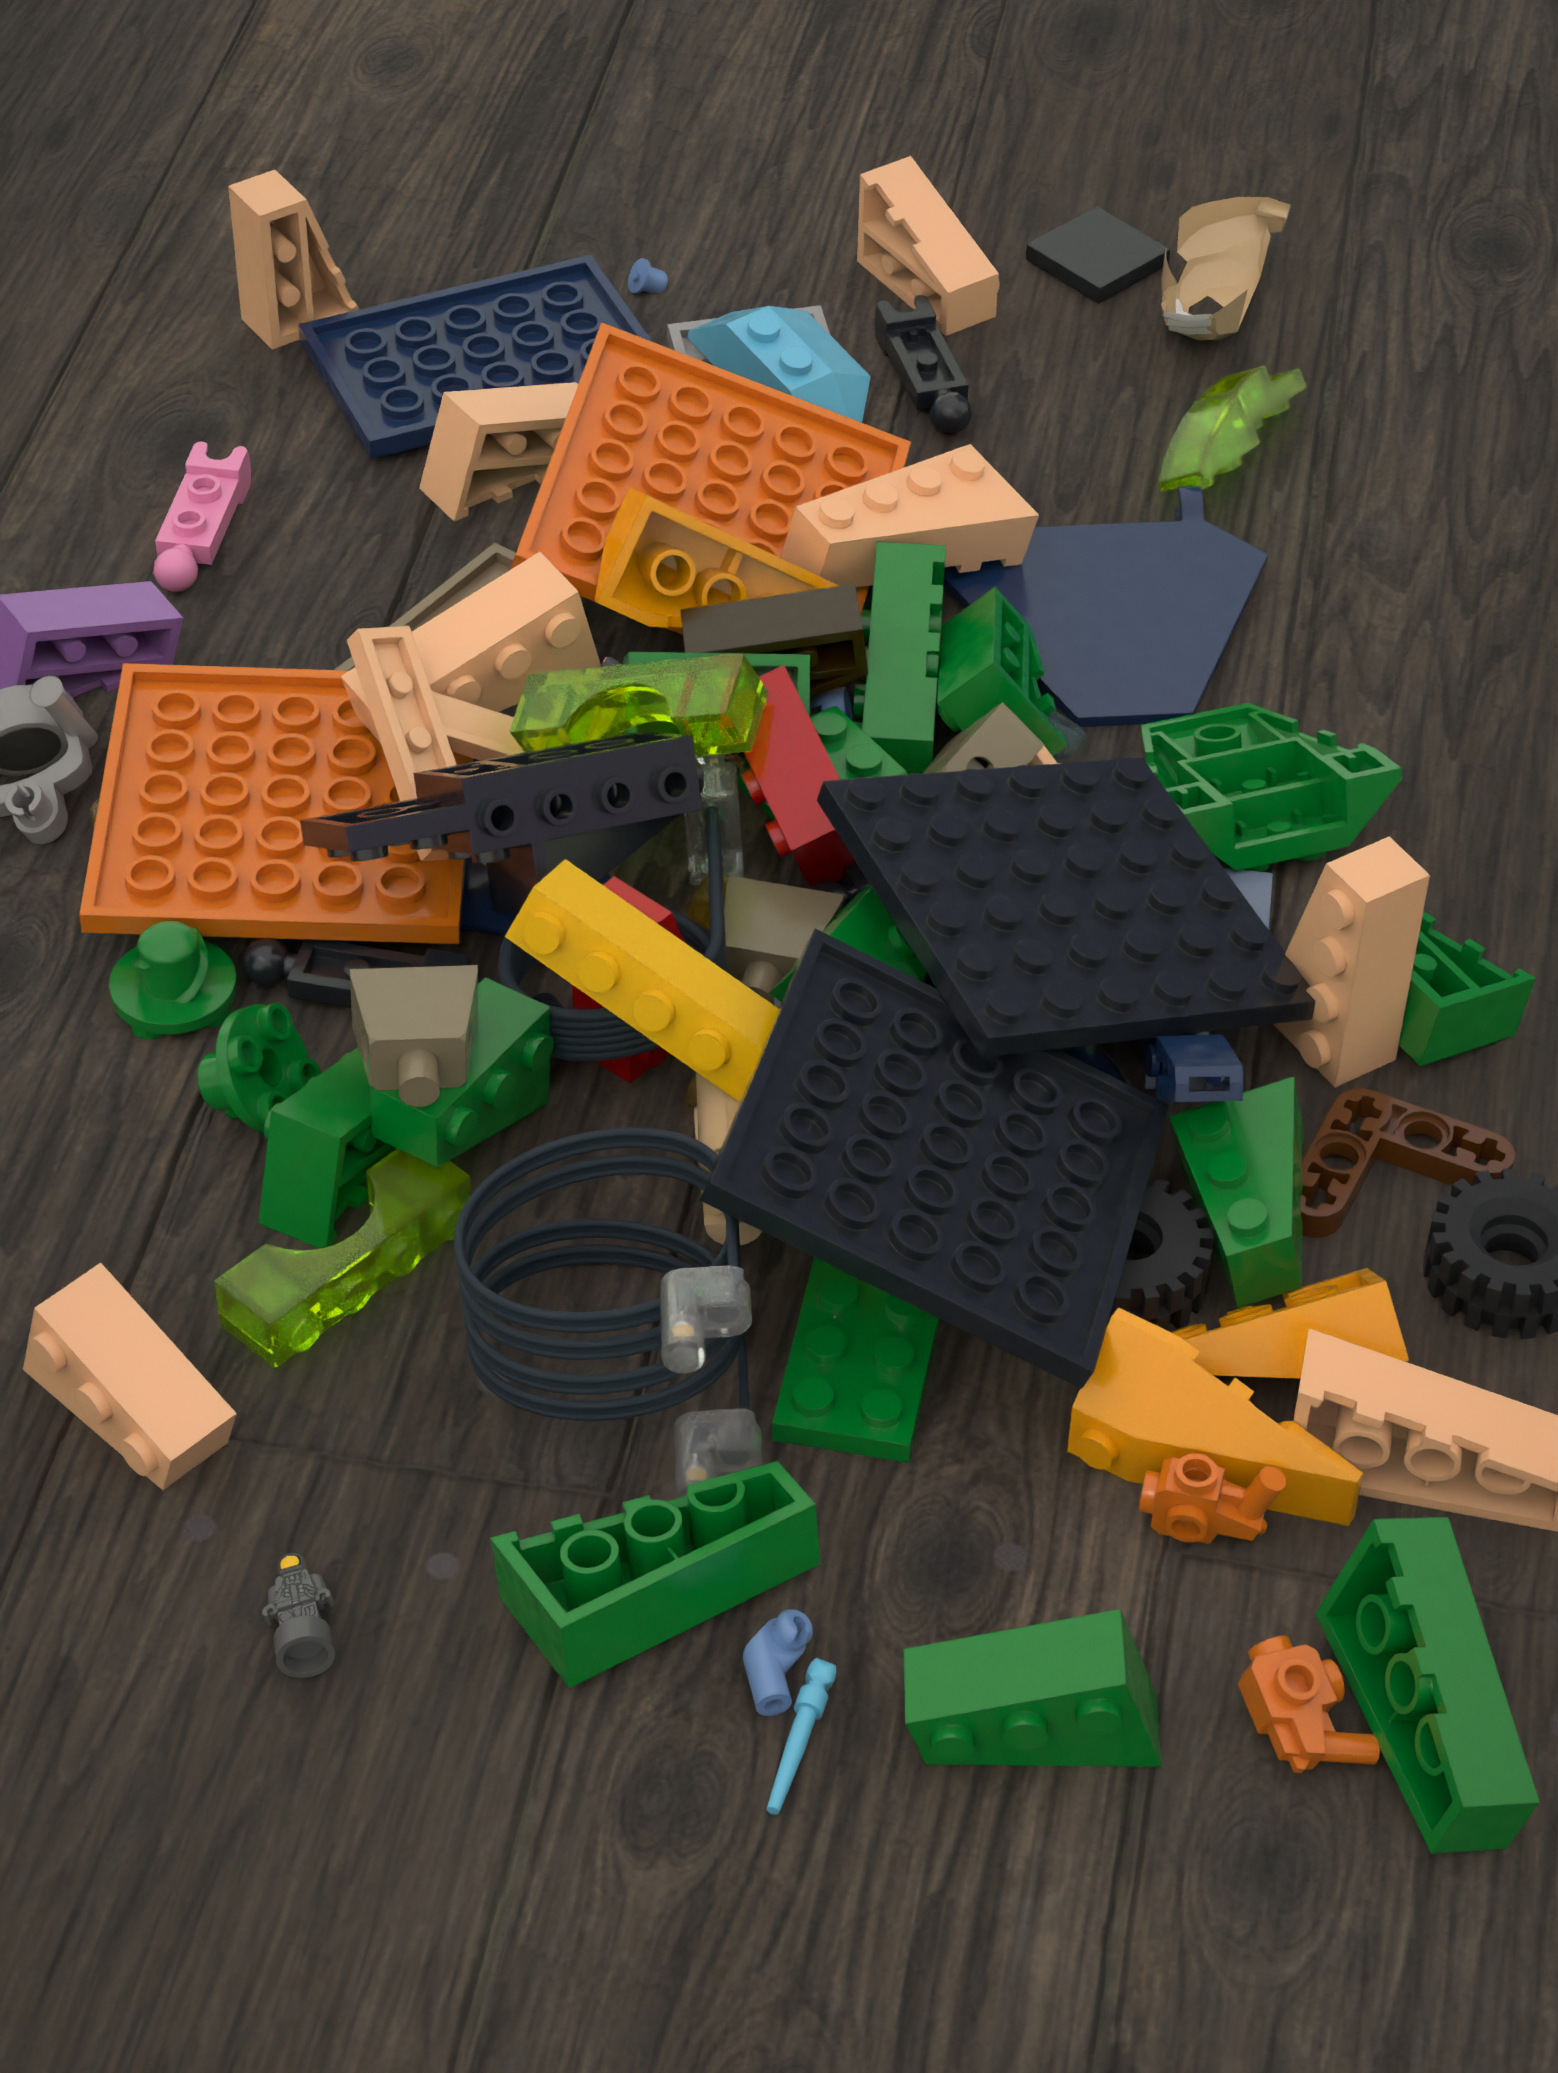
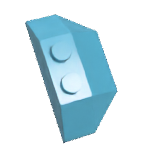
(787, 354)

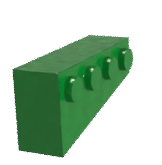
(656, 1569)
(1430, 1684)

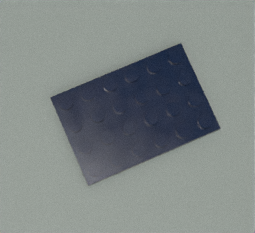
(499, 332)

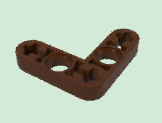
(1383, 1138)

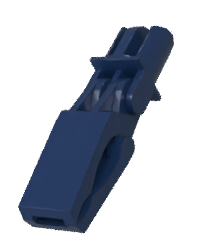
(1191, 1068)

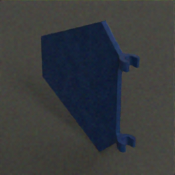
(1126, 610)

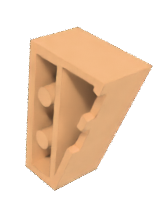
(922, 248)
(126, 1378)

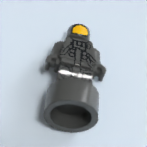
(303, 1638)

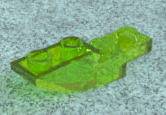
(1224, 425)

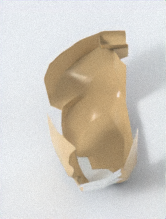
(1224, 258)

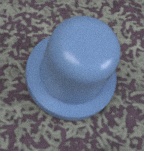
(646, 278)

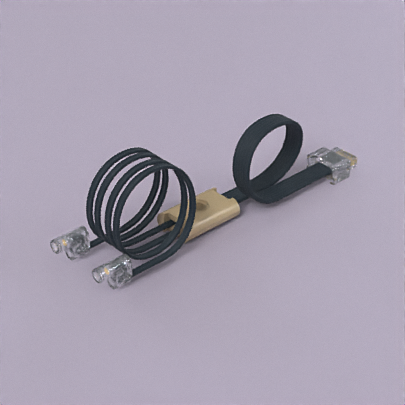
(696, 1304)

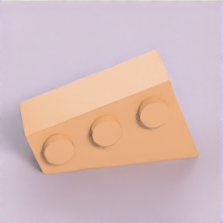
(282, 260)
(492, 443)

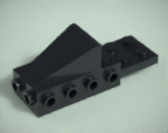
(531, 810)

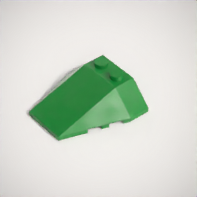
(1264, 787)

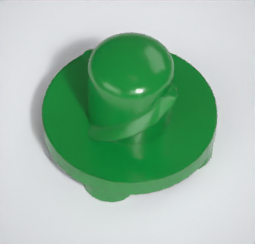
(172, 982)
(255, 1064)

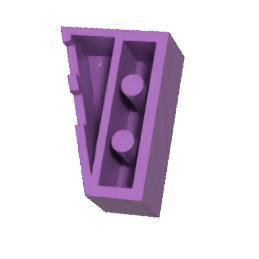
(85, 634)

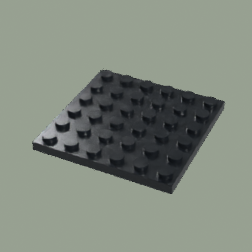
(1064, 904)
(940, 1172)

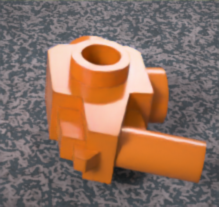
(1197, 1503)
(1290, 1701)

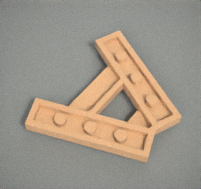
(417, 724)

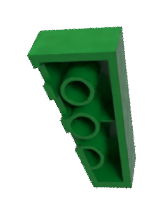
(903, 652)

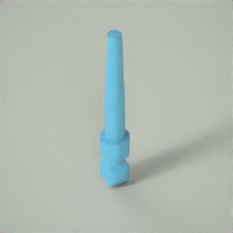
(809, 1707)

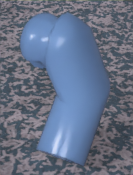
(771, 1656)

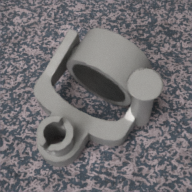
(46, 735)

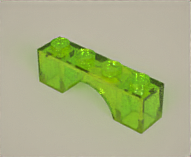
(705, 697)
(287, 1297)

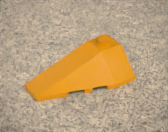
(673, 562)
(1274, 1342)
(1160, 1404)

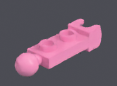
(200, 515)

